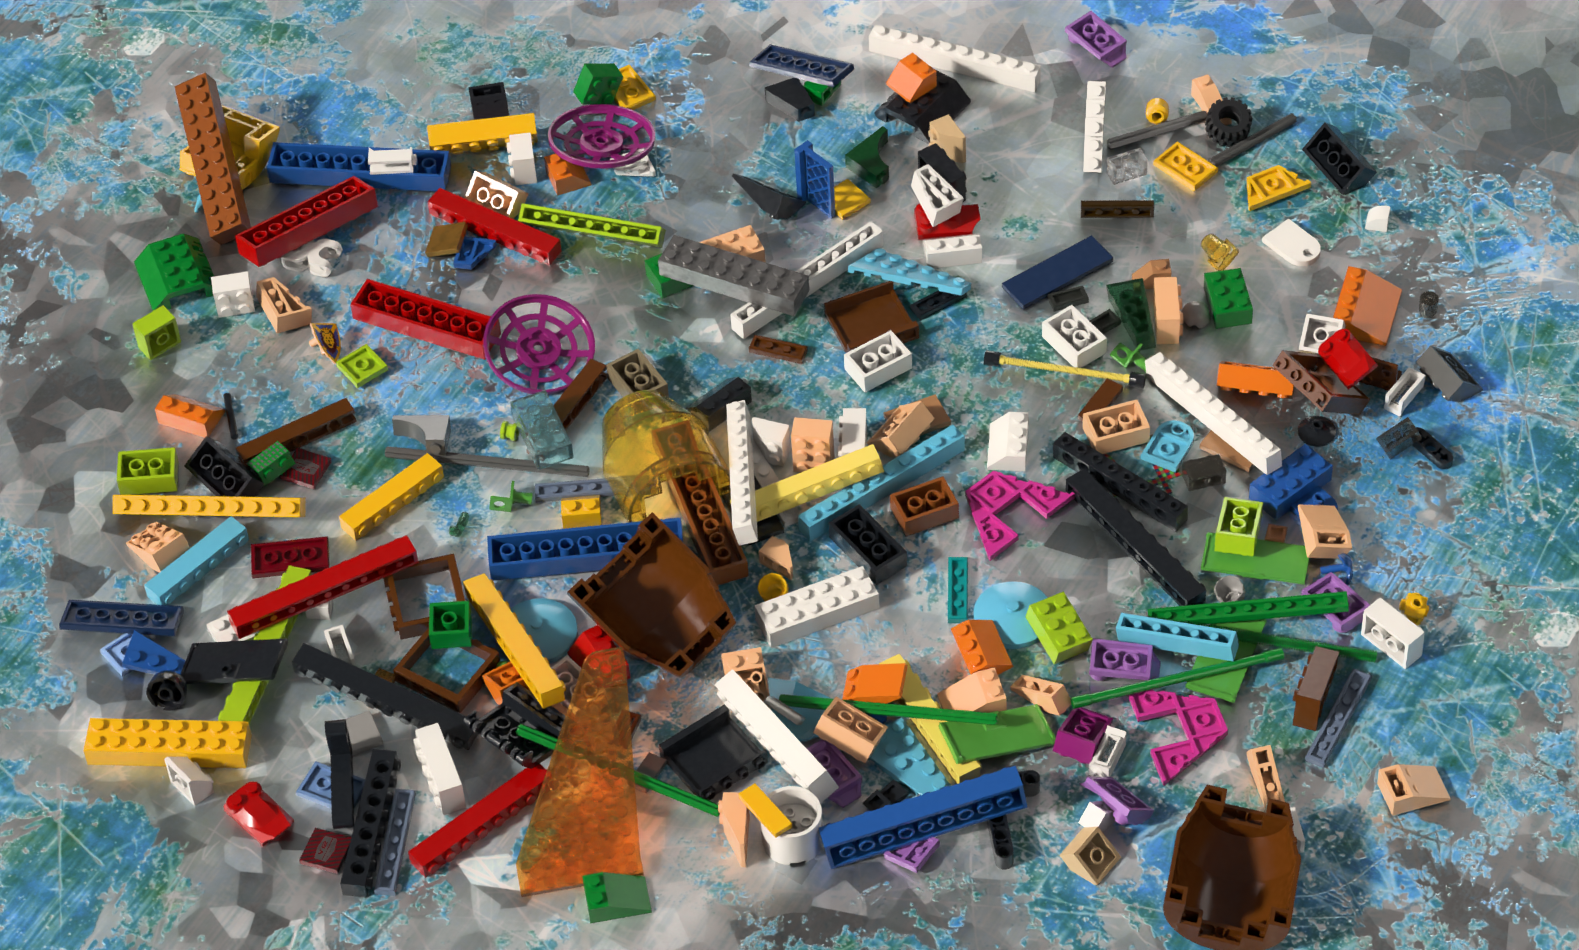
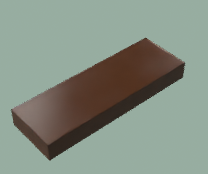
(778, 349)
(1103, 397)

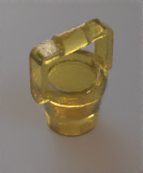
(1219, 251)

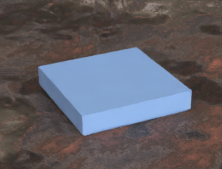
(116, 651)

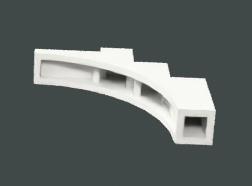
(1094, 126)

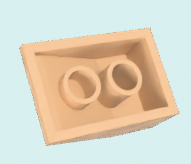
(975, 693)
(735, 820)

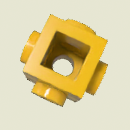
(1414, 607)

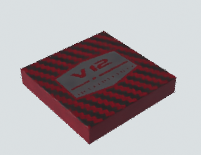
(308, 468)
(325, 850)

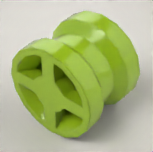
(509, 431)

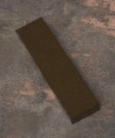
(1117, 209)

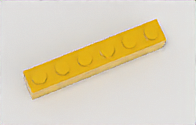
(391, 497)

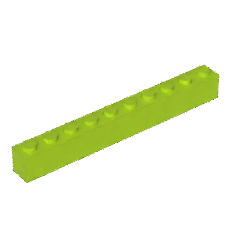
(247, 694)

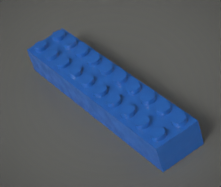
(335, 163)
(561, 549)
(923, 817)

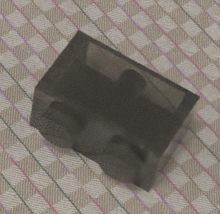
(1398, 438)
(1204, 472)

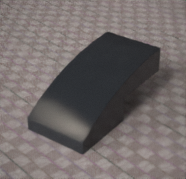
(890, 794)

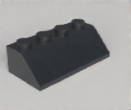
(1338, 159)
(222, 471)

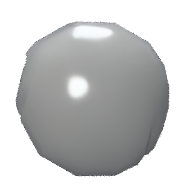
(1196, 314)
(1229, 589)

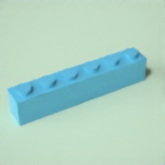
(196, 562)
(1178, 636)

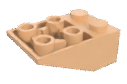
(1324, 531)
(158, 545)
(749, 667)
(1411, 787)

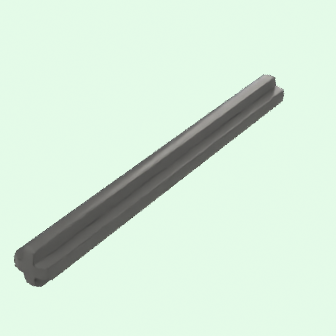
(1157, 129)
(1253, 140)

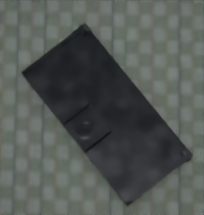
(233, 661)

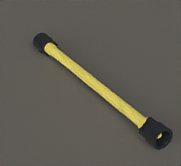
(1134, 379)

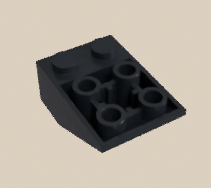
(488, 101)

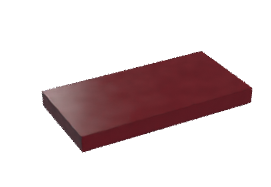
(274, 557)

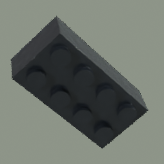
(868, 544)

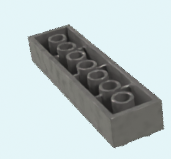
(734, 275)

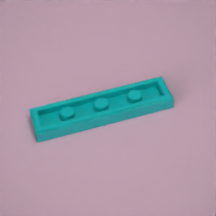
(957, 589)

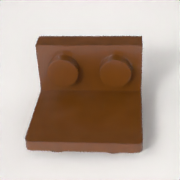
(1383, 376)

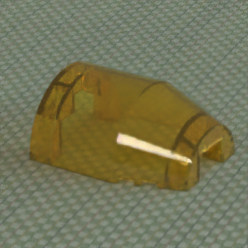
(653, 441)

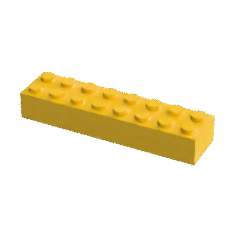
(151, 741)

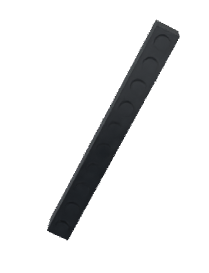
(1136, 540)
(381, 694)

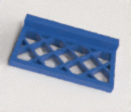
(809, 176)

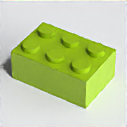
(147, 471)
(1238, 526)
(1058, 627)

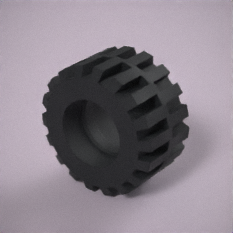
(1233, 110)

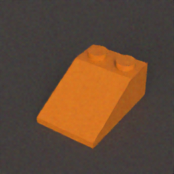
(875, 683)

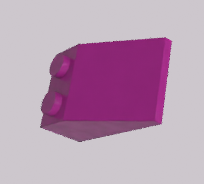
(1081, 734)

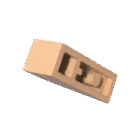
(1206, 93)
(1048, 695)
(1265, 773)

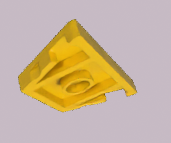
(1272, 186)

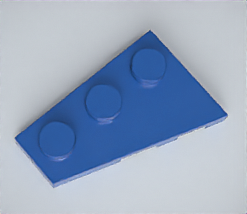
(150, 657)

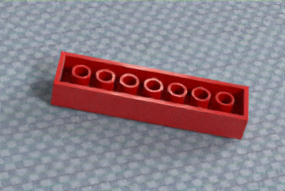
(306, 221)
(422, 318)

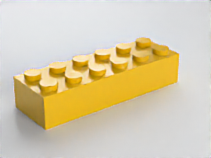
(480, 133)

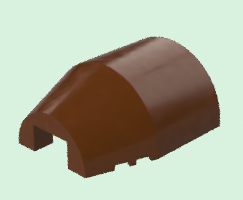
(657, 601)
(1233, 874)

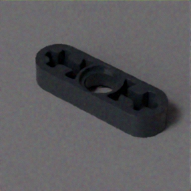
(1434, 456)

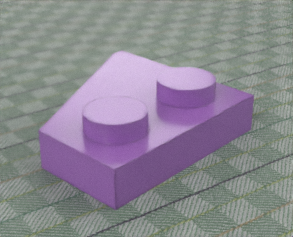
(913, 855)

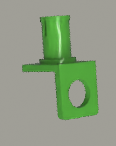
(1132, 356)
(515, 497)

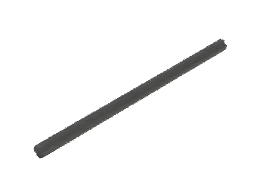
(489, 462)

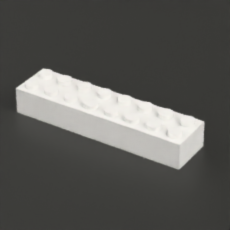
(775, 736)

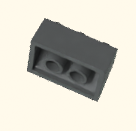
(1448, 374)

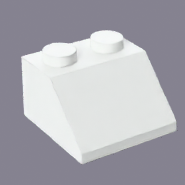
(1317, 330)
(772, 440)
(189, 779)

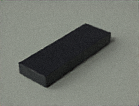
(934, 303)

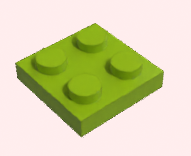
(362, 366)

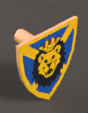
(327, 338)

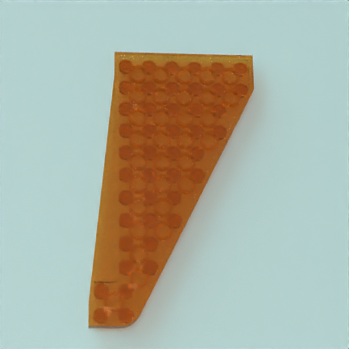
(588, 796)

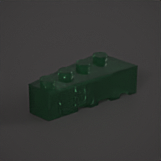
(1132, 308)

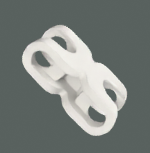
(313, 256)

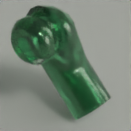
(460, 526)

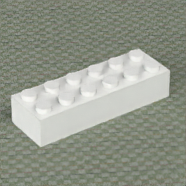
(817, 606)

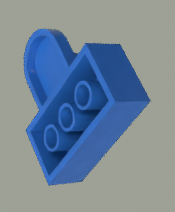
(1294, 483)

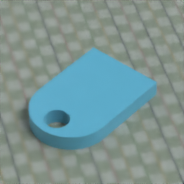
(1169, 447)

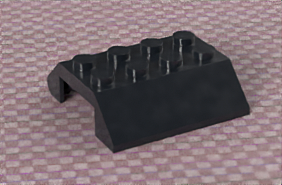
(940, 101)
(501, 725)

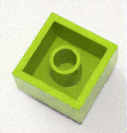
(156, 332)

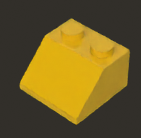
(581, 511)

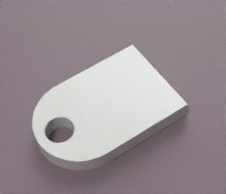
(1292, 243)

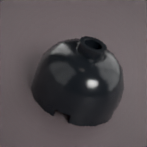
(167, 690)

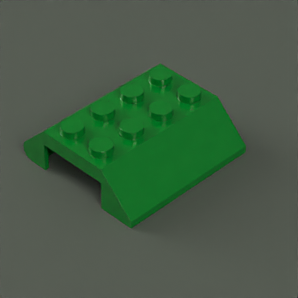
(173, 269)

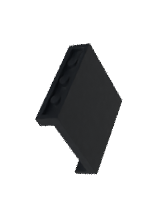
(712, 754)

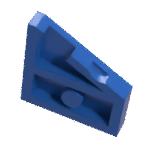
(472, 252)

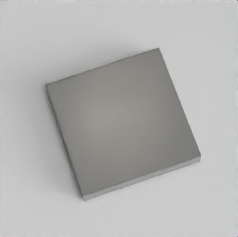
(784, 710)
(363, 732)

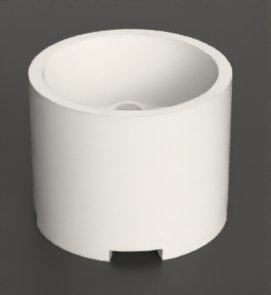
(803, 839)

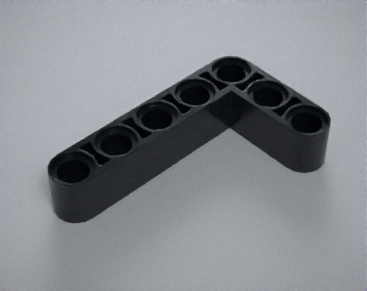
(341, 773)
(1001, 830)

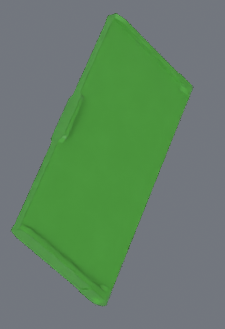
(1270, 561)
(1226, 684)
(1015, 732)

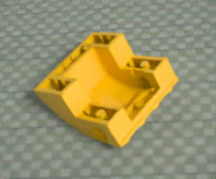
(250, 143)

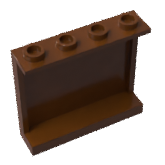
(868, 315)

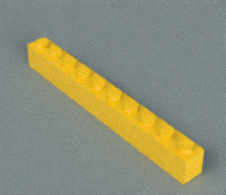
(209, 505)
(514, 640)

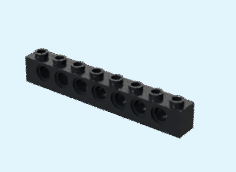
(1121, 482)
(378, 792)

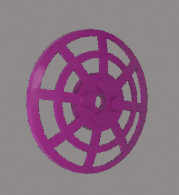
(601, 141)
(537, 336)

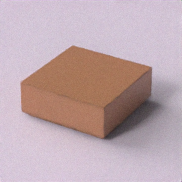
(1276, 533)

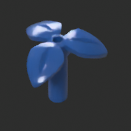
(1345, 566)

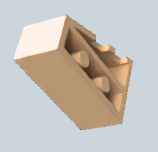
(282, 307)

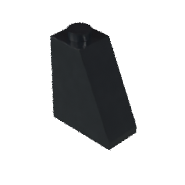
(791, 99)

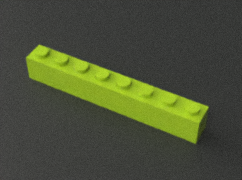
(592, 225)

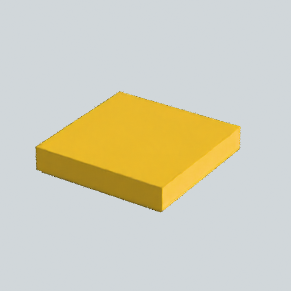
(849, 199)

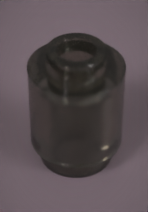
(1428, 304)

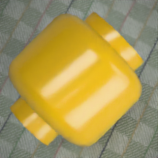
(1157, 111)

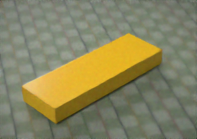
(765, 810)

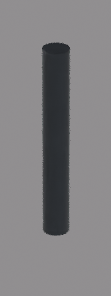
(230, 416)

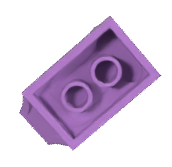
(1098, 38)
(1340, 621)
(1123, 660)
(840, 770)
(1124, 804)

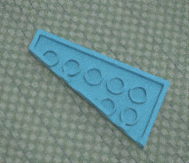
(904, 271)
(906, 760)

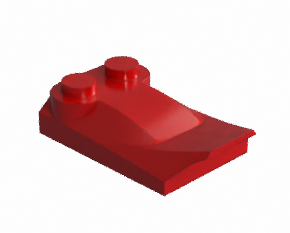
(955, 226)
(1346, 357)
(257, 813)

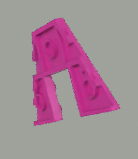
(999, 491)
(1199, 720)

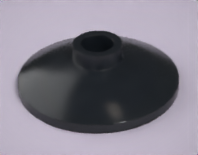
(1316, 431)

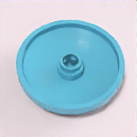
(1007, 607)
(550, 626)

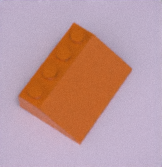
(1367, 305)

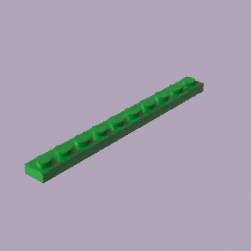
(1255, 609)

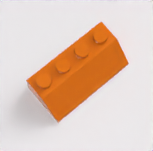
(1254, 378)

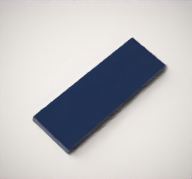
(801, 65)
(1057, 272)
(121, 617)

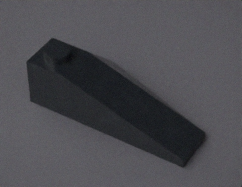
(770, 199)

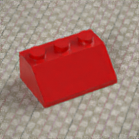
(591, 641)

